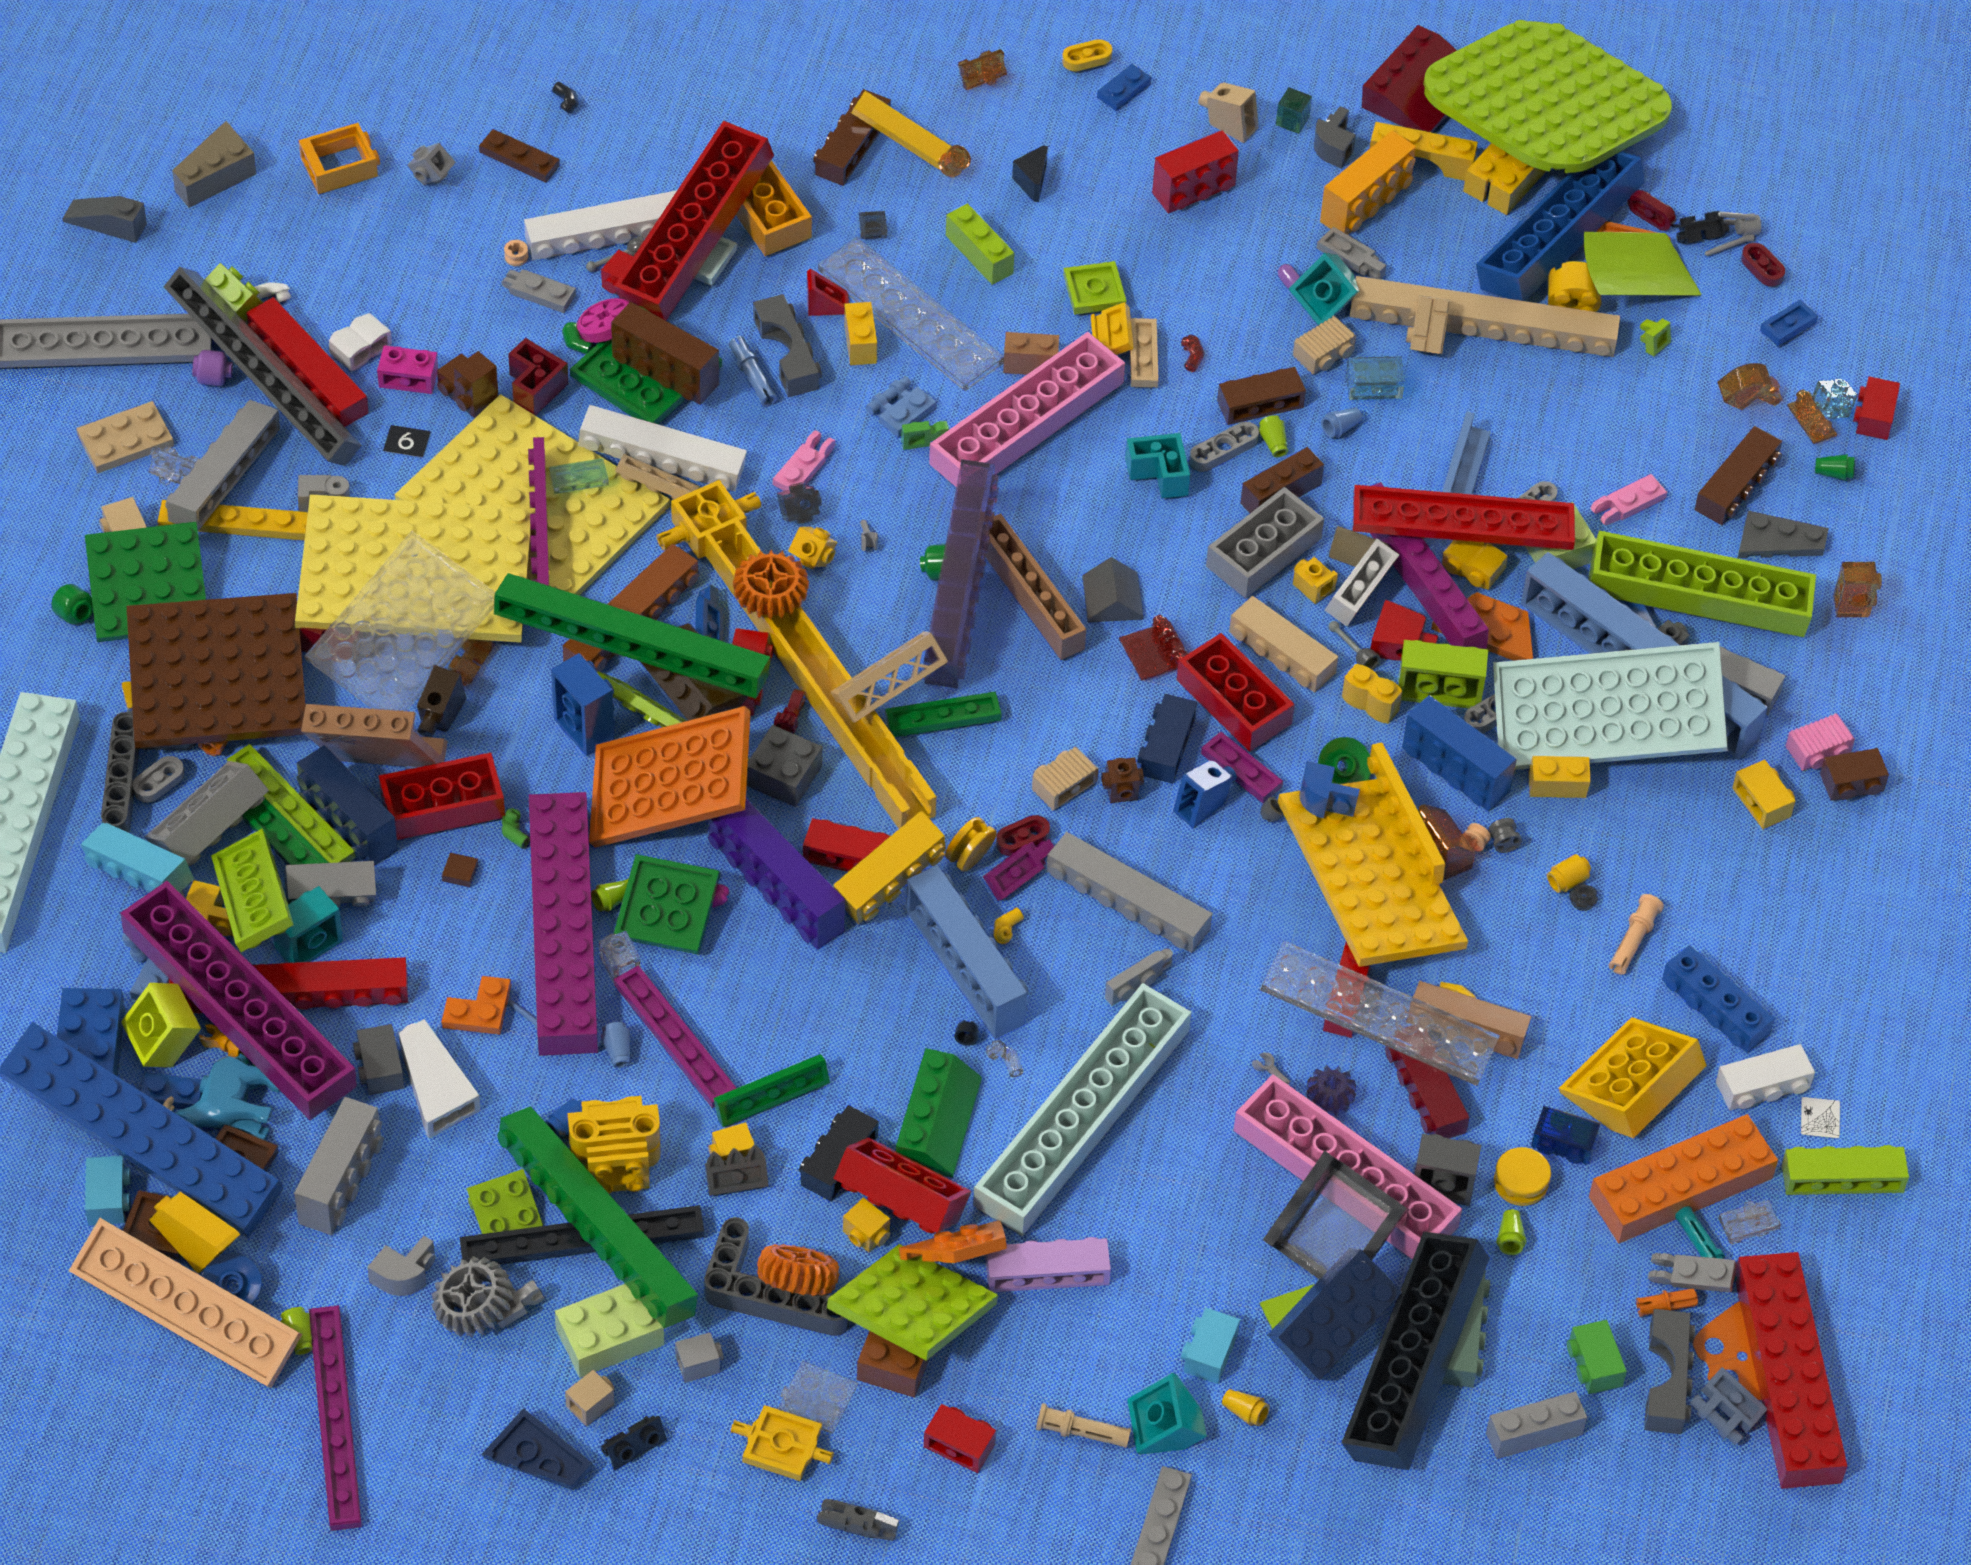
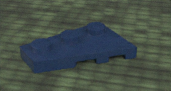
(538, 1451)

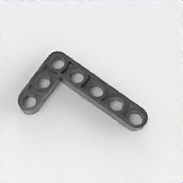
(122, 771)
(760, 1303)

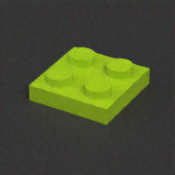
(1093, 287)

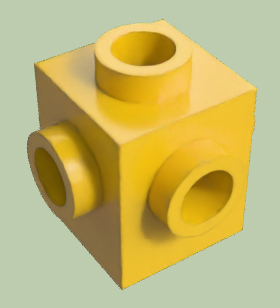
(813, 547)

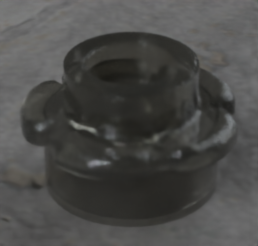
(1581, 902)

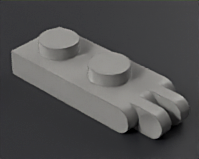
(539, 289)
(1145, 971)

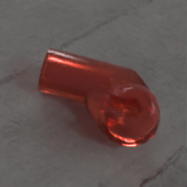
(1197, 353)

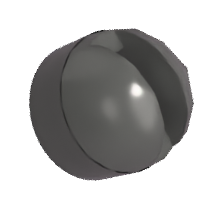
(1271, 810)

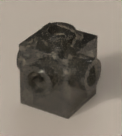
(790, 504)

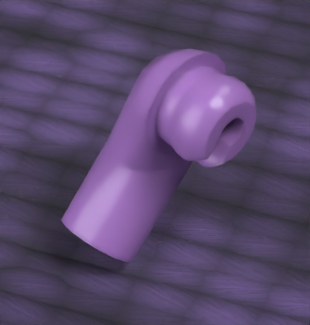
(1287, 275)

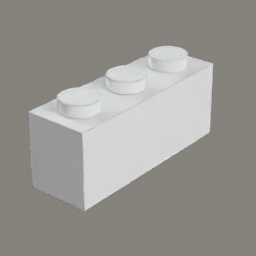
(1361, 582)
(1765, 1077)

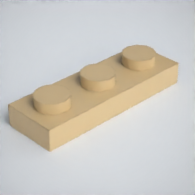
(1144, 353)
(653, 478)

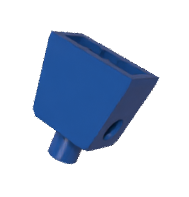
(1203, 792)

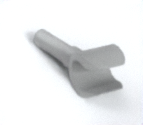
(868, 538)
(1269, 1066)

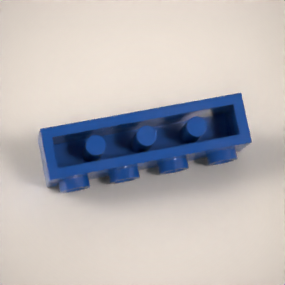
(1718, 999)

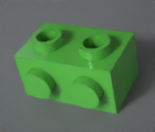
(1596, 1357)

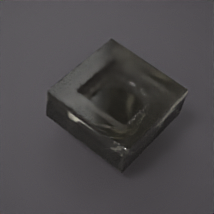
(872, 225)

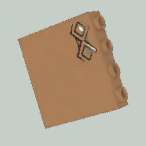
(371, 736)

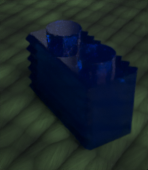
(1565, 1135)

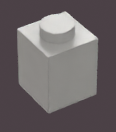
(698, 1357)

